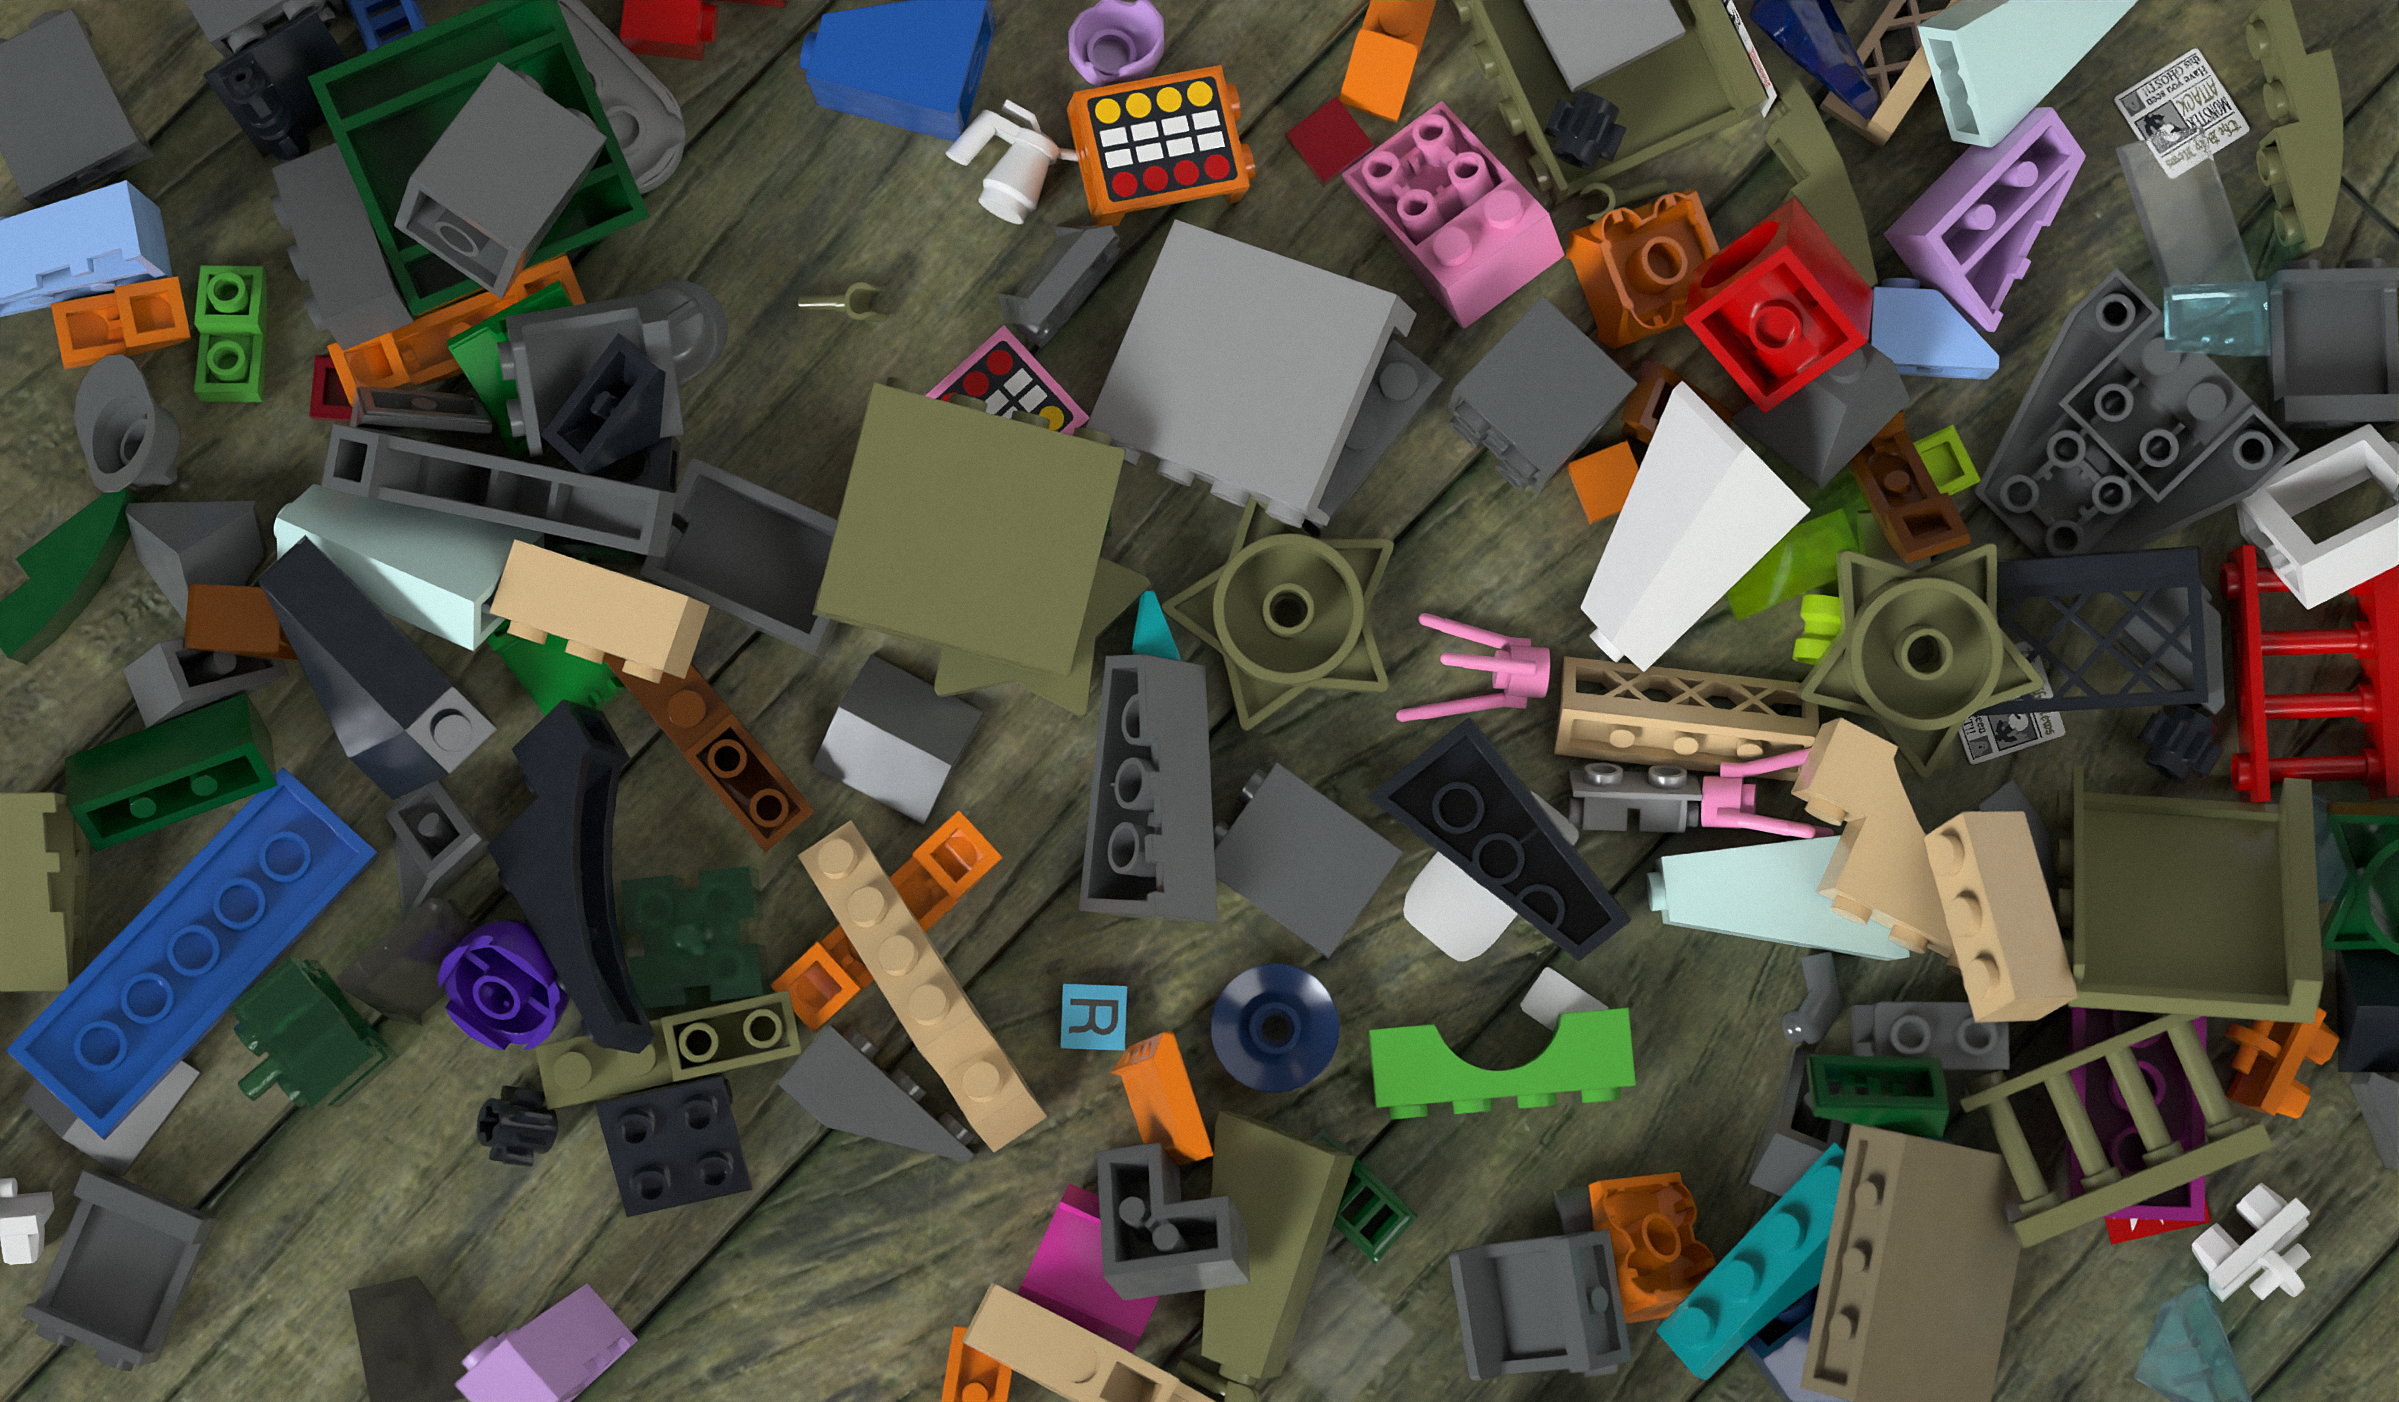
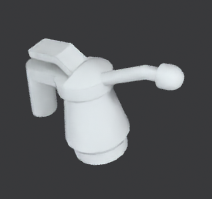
(1018, 177)

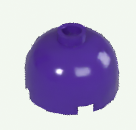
(503, 986)

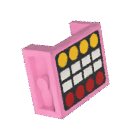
(1011, 381)

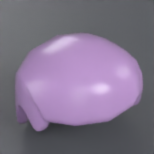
(1117, 42)

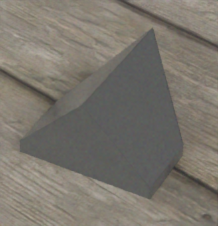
(196, 544)
(433, 843)

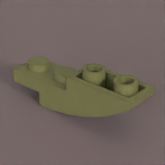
(2307, 149)
(684, 1050)

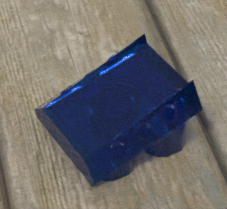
(1820, 45)

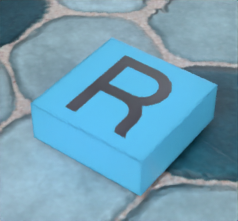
(1094, 1017)

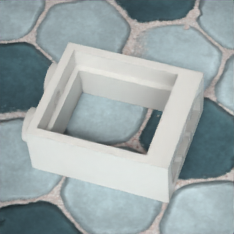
(2346, 559)

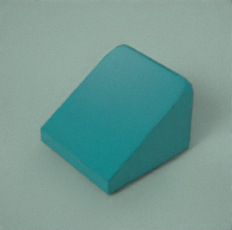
(1151, 630)

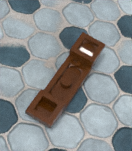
(1905, 497)

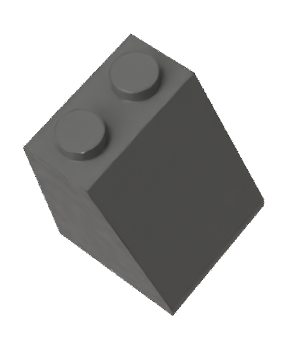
(499, 179)

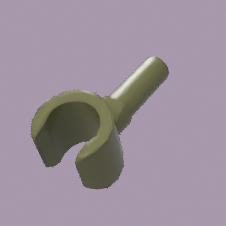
(1623, 196)
(853, 302)
(1232, 1390)

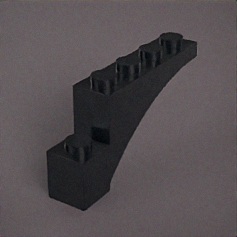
(561, 868)

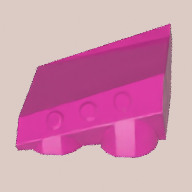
(1070, 1279)

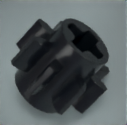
(1585, 130)
(2180, 744)
(517, 1126)

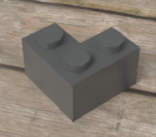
(1154, 1239)

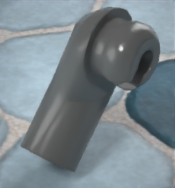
(1821, 1004)

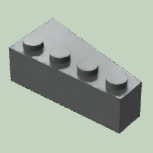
(1151, 795)

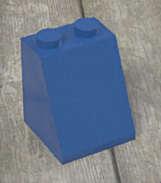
(902, 62)

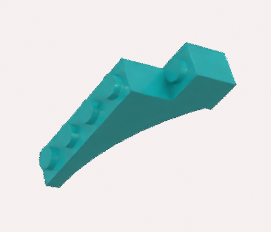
(1762, 1273)

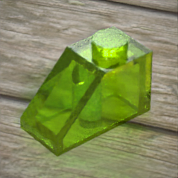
(1794, 566)

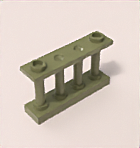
(2104, 1185)

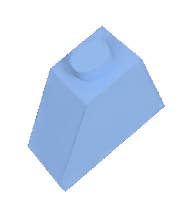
(1926, 333)

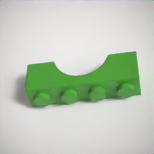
(1583, 1053)

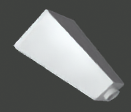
(1685, 533)

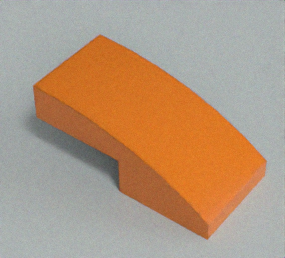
(125, 322)

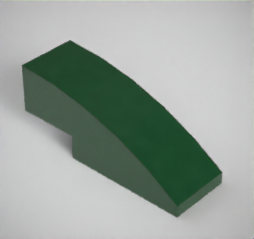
(64, 575)

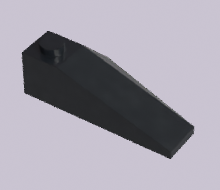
(378, 687)

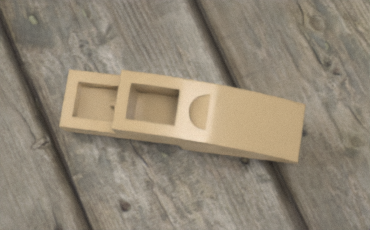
(1066, 1355)

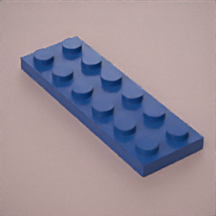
(192, 954)

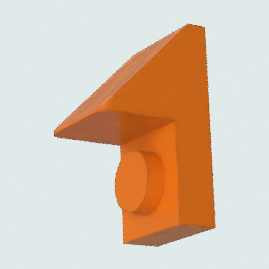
(1386, 56)

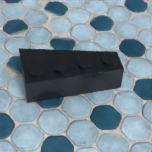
(1494, 829)

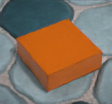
(1604, 480)

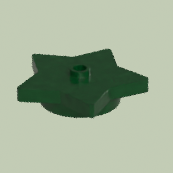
(2368, 901)

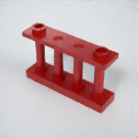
(2374, 703)

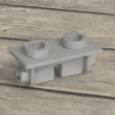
(1658, 795)

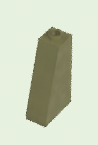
(1289, 1199)

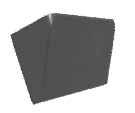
(420, 413)

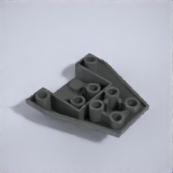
(2125, 435)

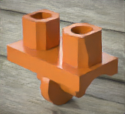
(2270, 1059)

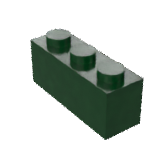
(170, 772)

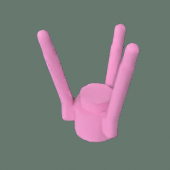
(1516, 668)
(1733, 804)

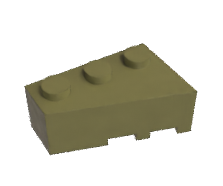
(42, 893)

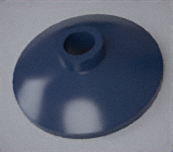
(1310, 1028)

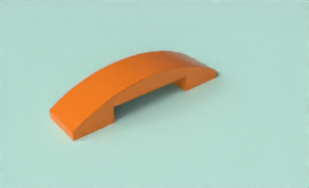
(419, 351)
(929, 883)

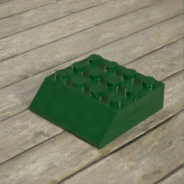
(404, 96)

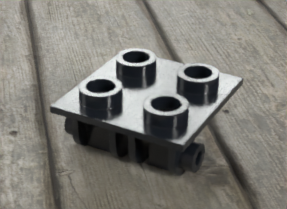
(270, 86)
(674, 1145)

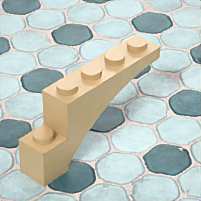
(1881, 857)
(921, 988)

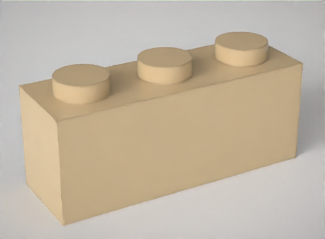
(598, 612)
(2000, 916)

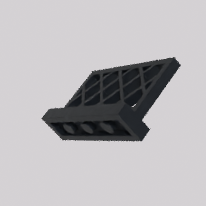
(2101, 574)

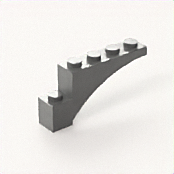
(499, 489)

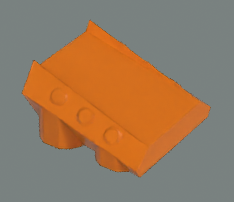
(1641, 265)
(1163, 1098)
(1651, 1242)

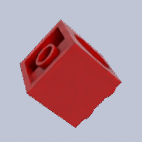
(1779, 305)

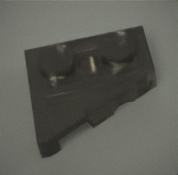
(407, 1343)

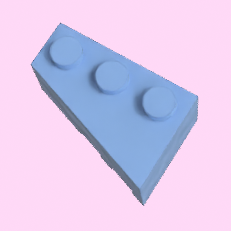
(80, 248)

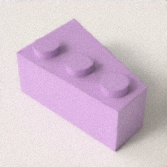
(1984, 214)
(550, 1355)

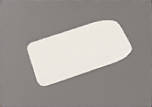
(1459, 911)

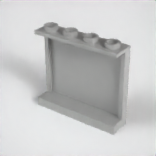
(1245, 371)

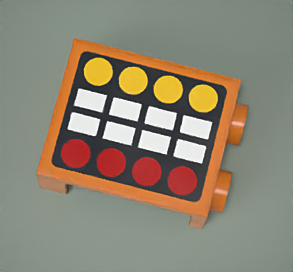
(1159, 143)

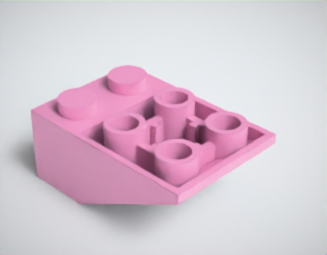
(1455, 214)

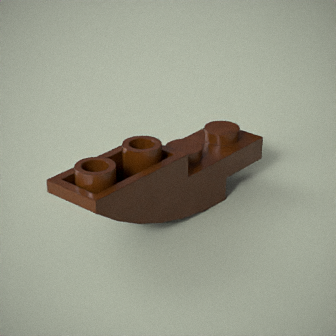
(721, 751)

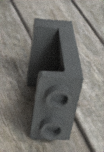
(61, 112)
(559, 346)
(2333, 346)
(1301, 858)
(1930, 1031)
(120, 1270)
(1540, 1305)

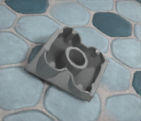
(1060, 281)

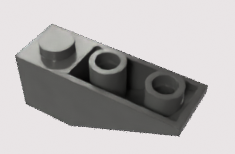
(856, 1095)

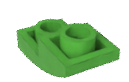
(232, 333)

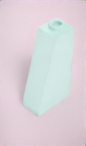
(2006, 55)
(410, 559)
(1764, 896)

